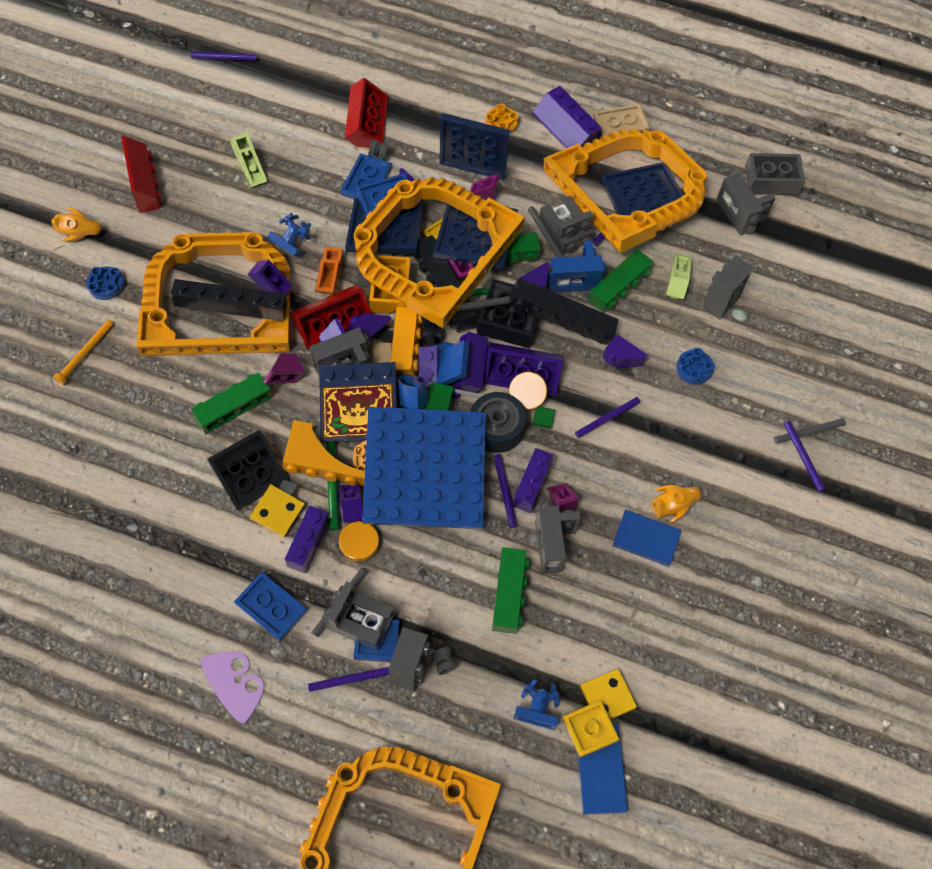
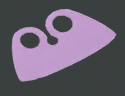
(232, 695)

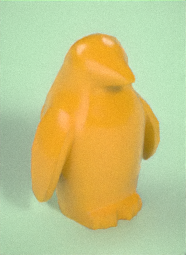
(75, 225)
(674, 501)

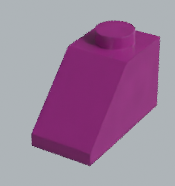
(285, 370)

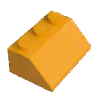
(380, 300)

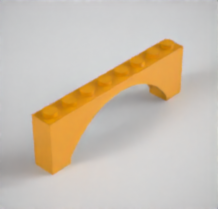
(308, 456)

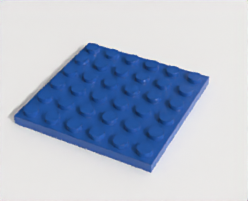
(424, 468)

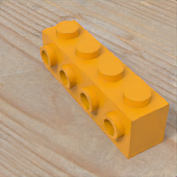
(406, 341)

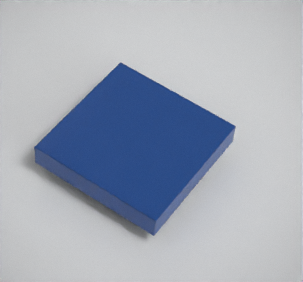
(453, 363)

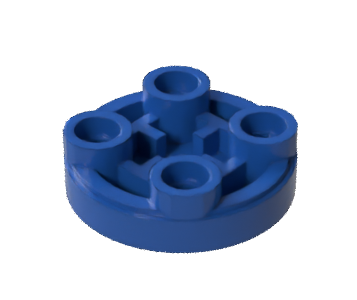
(105, 282)
(695, 366)

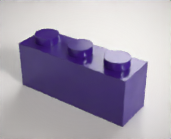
(476, 363)
(532, 480)
(307, 539)

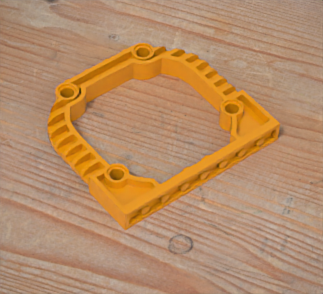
(630, 230)
(440, 302)
(157, 338)
(475, 796)

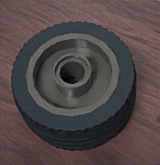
(503, 421)

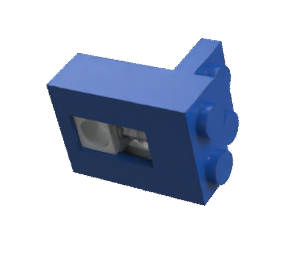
(578, 272)

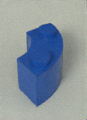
(411, 392)

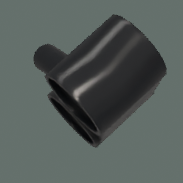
(431, 332)

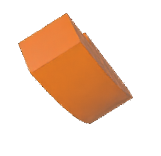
(329, 270)

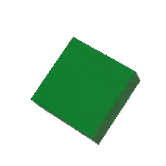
(543, 417)

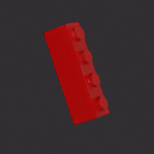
(366, 114)
(141, 174)
(316, 317)

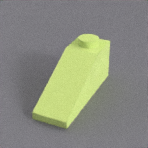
(248, 159)
(679, 276)

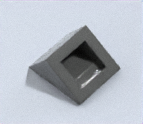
(362, 282)
(288, 487)

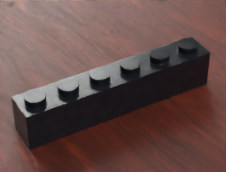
(440, 275)
(229, 300)
(563, 311)

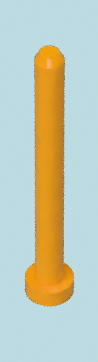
(61, 377)

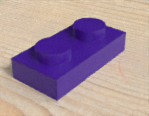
(428, 364)

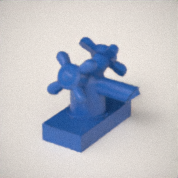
(291, 235)
(536, 713)

